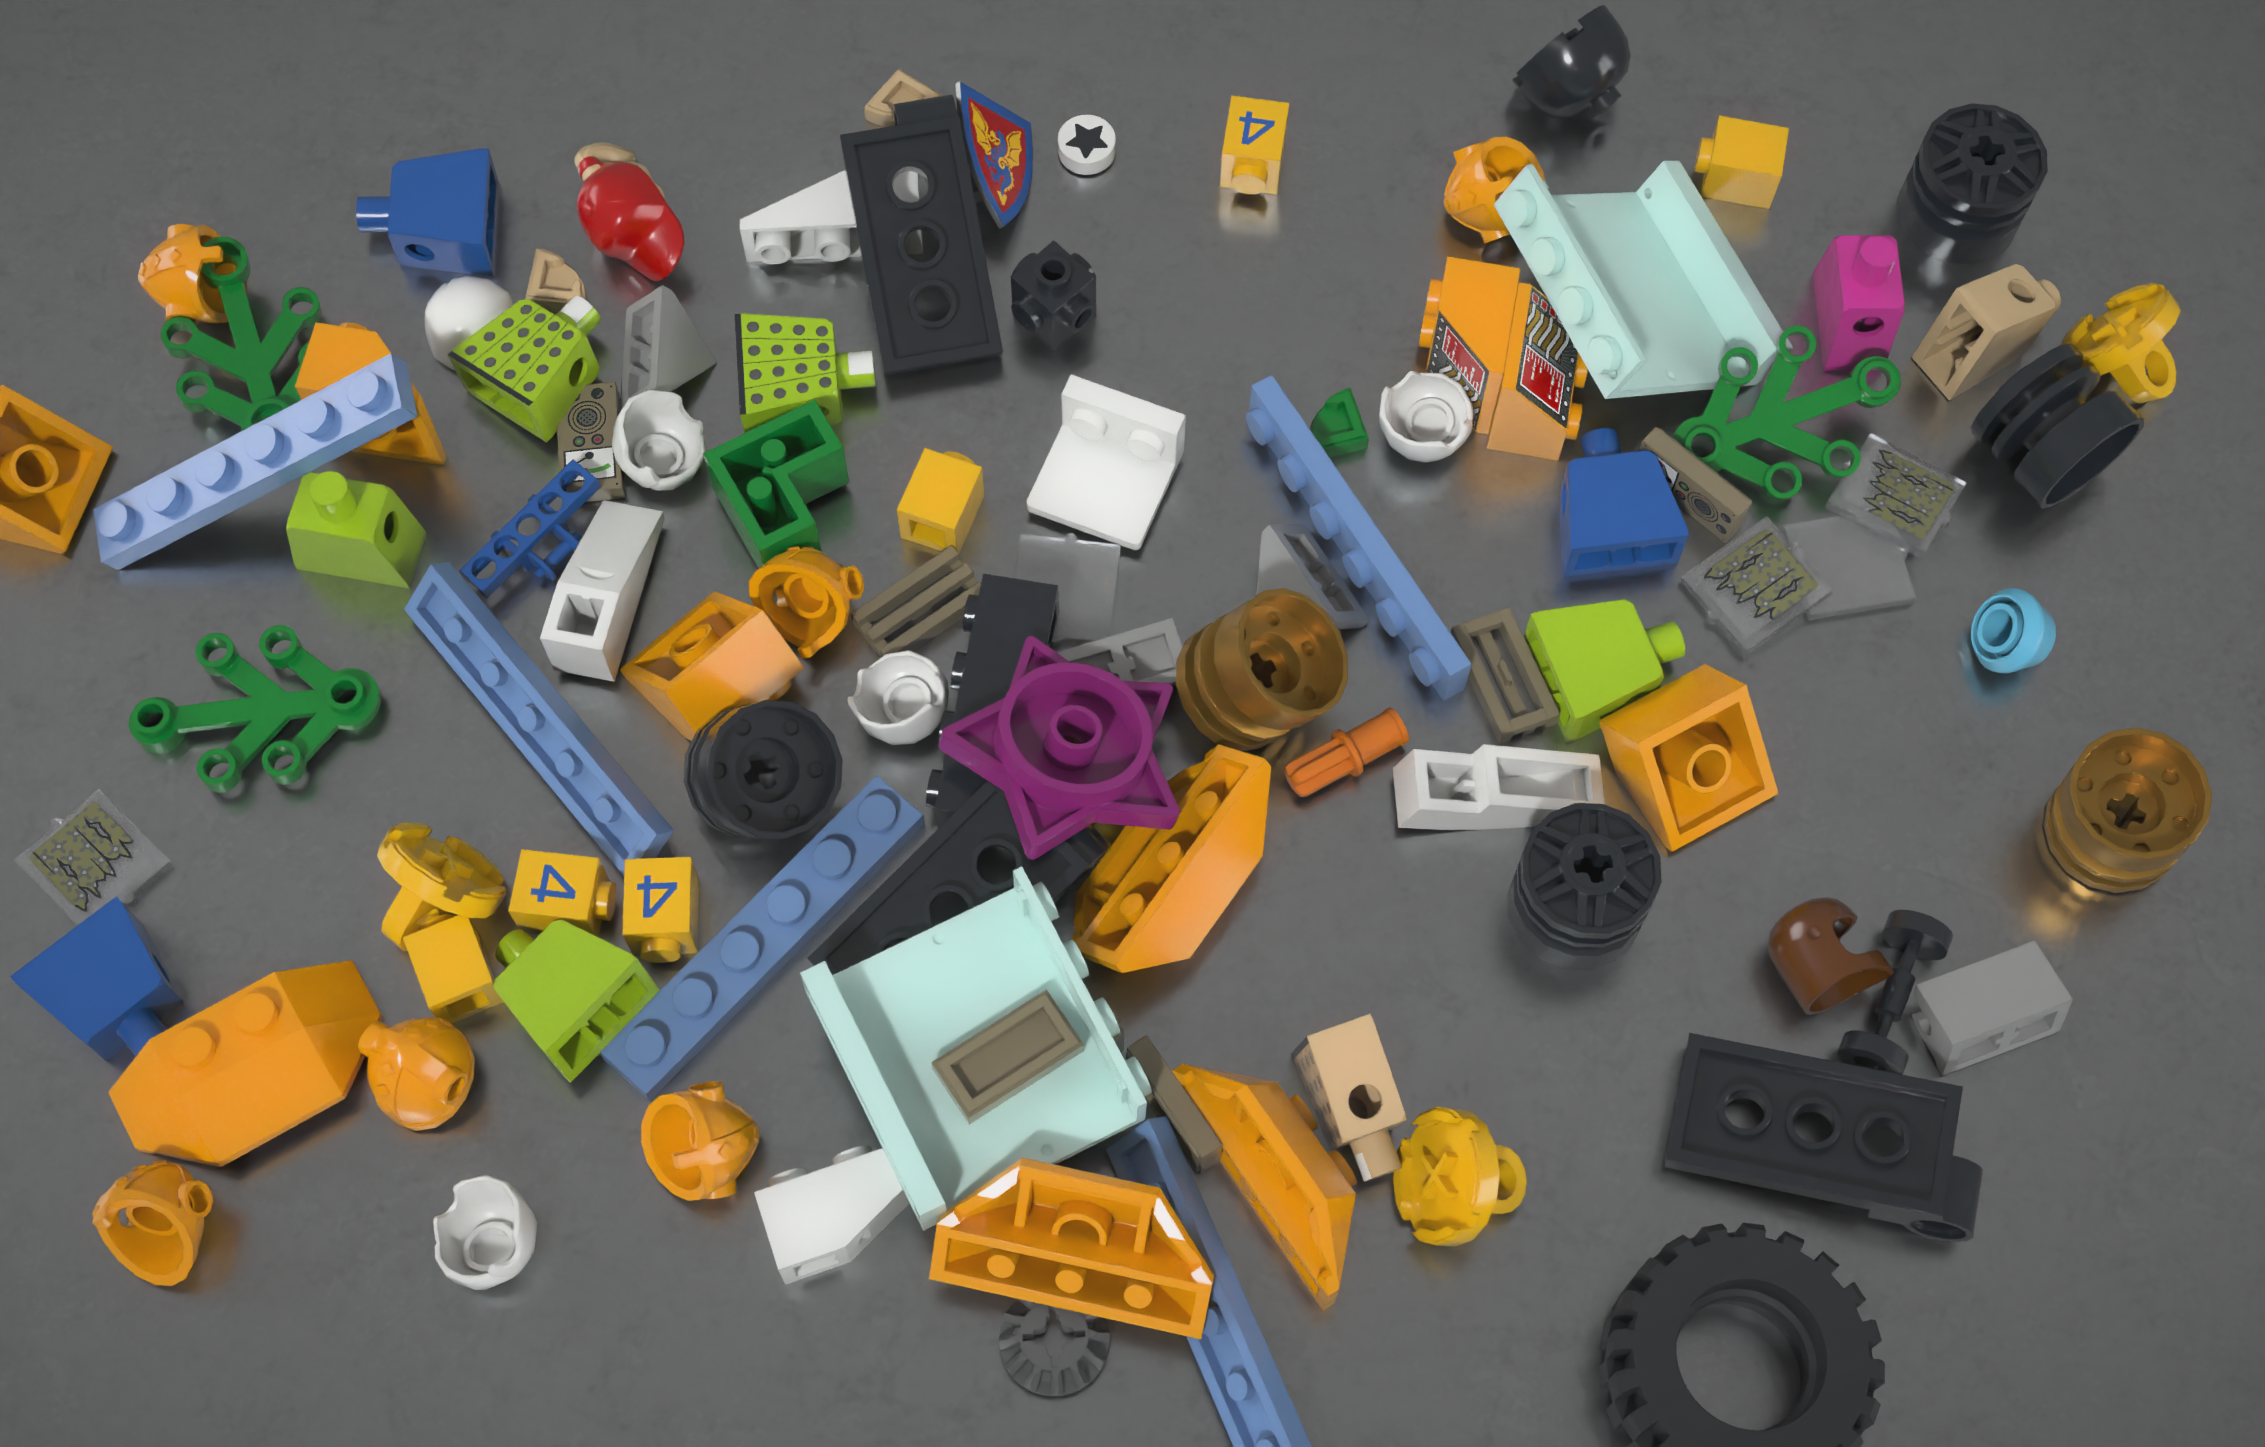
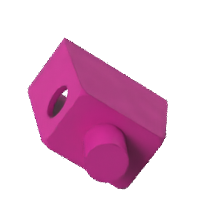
(1854, 282)

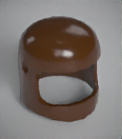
(1813, 960)

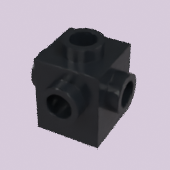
(1053, 294)

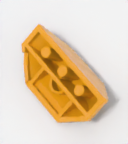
(1168, 887)
(248, 1065)
(1280, 1170)
(1076, 1247)

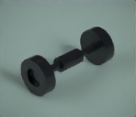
(1916, 937)

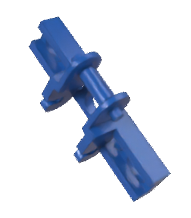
(537, 508)

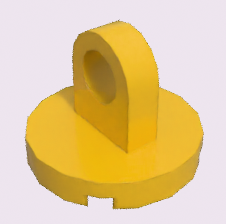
(2130, 339)
(435, 879)
(1455, 1177)

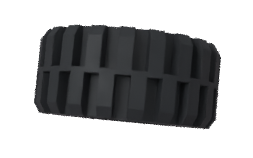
(1772, 1281)

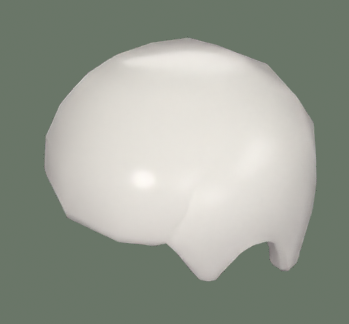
(460, 311)
(1426, 416)
(658, 441)
(900, 697)
(484, 1233)

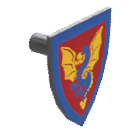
(996, 152)

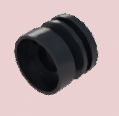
(1971, 183)
(2048, 416)
(794, 788)
(1565, 914)

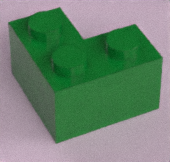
(773, 474)

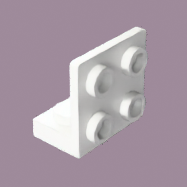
(1108, 463)

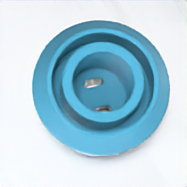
(2012, 631)

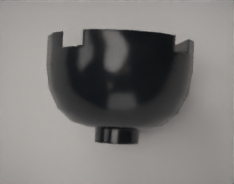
(1578, 68)

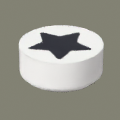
(1086, 144)

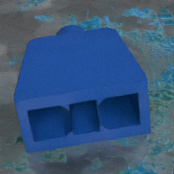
(438, 212)
(1617, 510)
(104, 982)

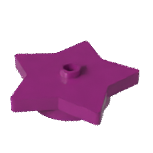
(1069, 749)

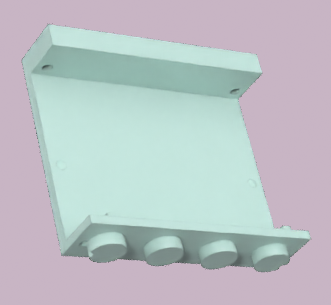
(1642, 282)
(938, 991)

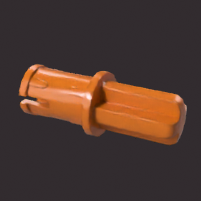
(1346, 753)

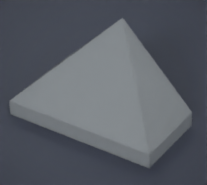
(660, 346)
(1296, 562)

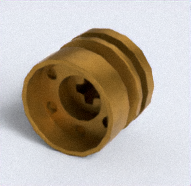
(1262, 670)
(2146, 783)

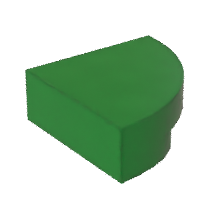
(1340, 425)

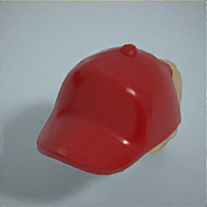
(627, 211)

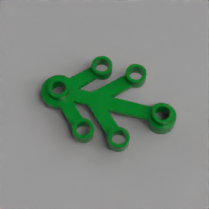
(251, 360)
(1774, 419)
(263, 711)

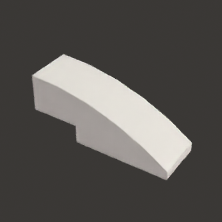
(1492, 787)

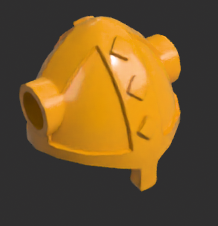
(1481, 178)
(174, 276)
(811, 596)
(418, 1070)
(698, 1141)
(164, 1221)

